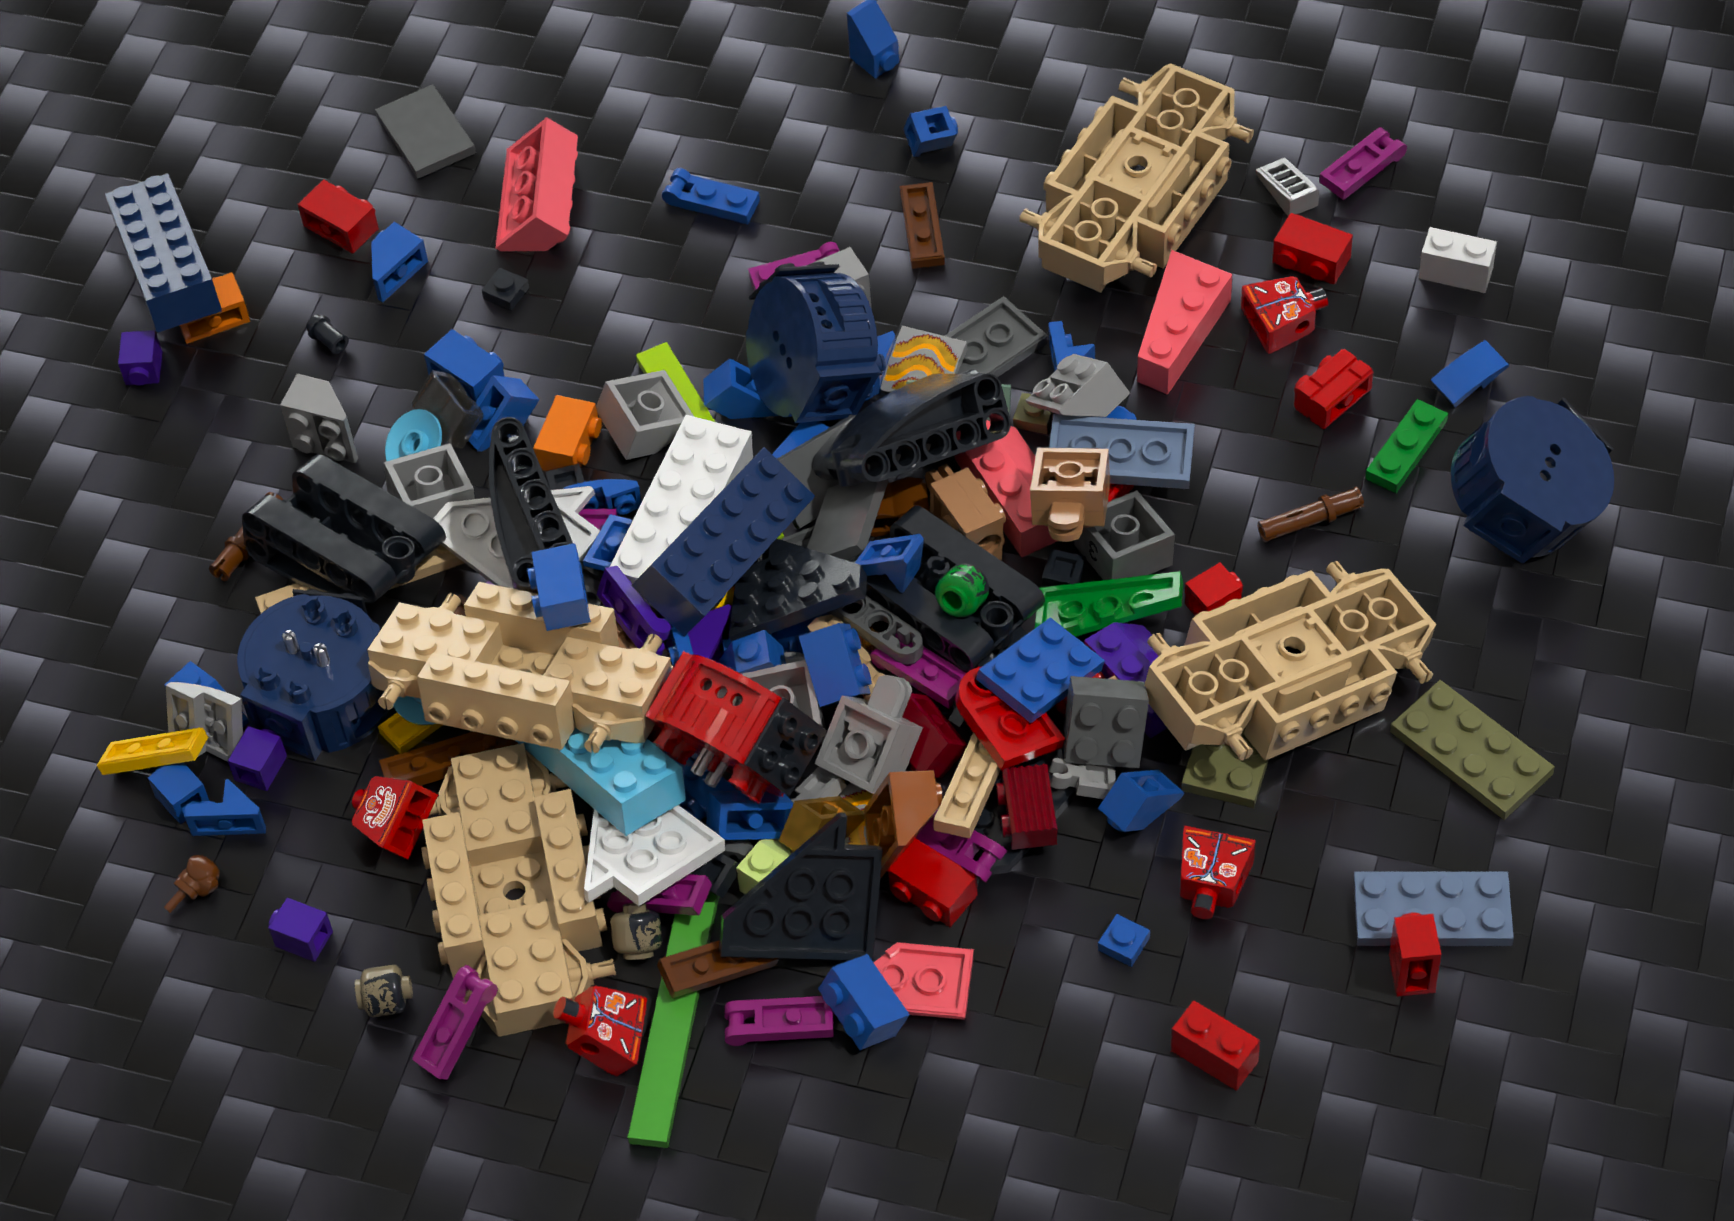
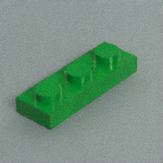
(1406, 446)

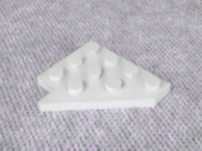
(648, 857)

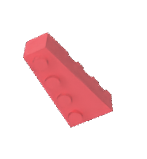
(1182, 317)

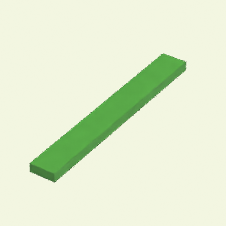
(669, 1039)

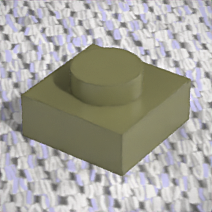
(1030, 417)

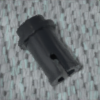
(320, 328)
(933, 573)

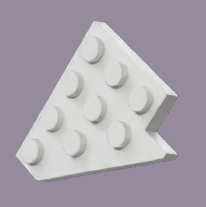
(475, 541)

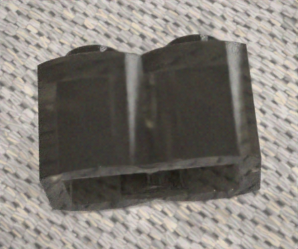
(452, 407)

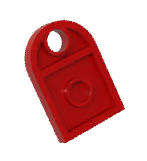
(1001, 729)

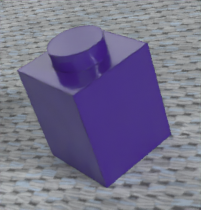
(140, 357)
(257, 758)
(300, 929)

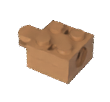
(1070, 490)
(966, 507)

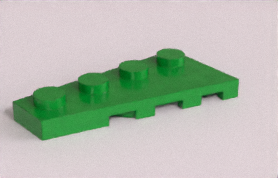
(1097, 604)

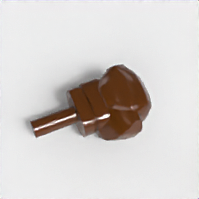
(197, 879)

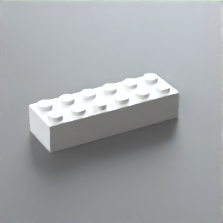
(692, 474)

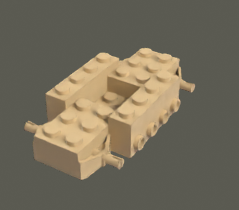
(1119, 219)
(512, 676)
(1242, 676)
(502, 832)

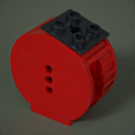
(733, 728)

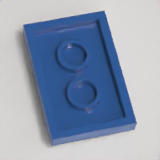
(1038, 669)

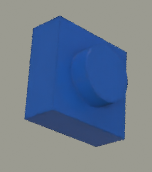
(1124, 940)

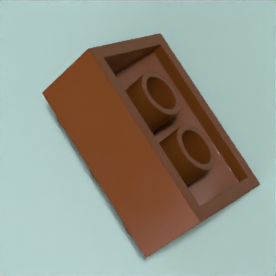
(900, 812)

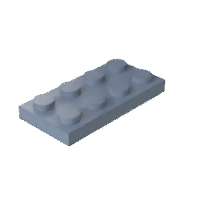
(1138, 449)
(1465, 906)

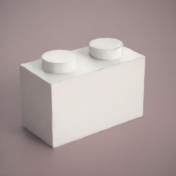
(1457, 260)

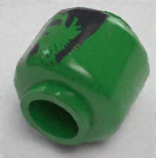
(962, 590)

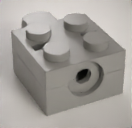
(871, 735)

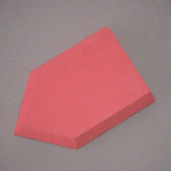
(929, 978)

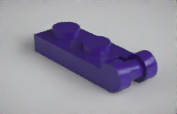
(631, 609)

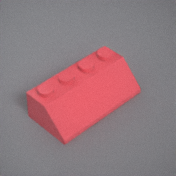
(537, 189)
(1007, 473)

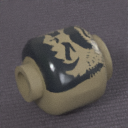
(636, 931)
(383, 991)

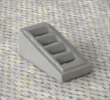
(1290, 203)

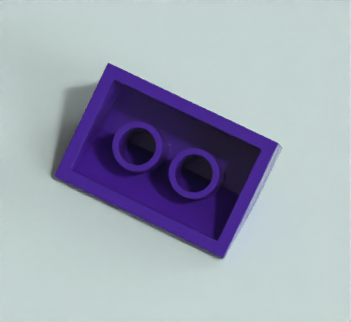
(1128, 658)

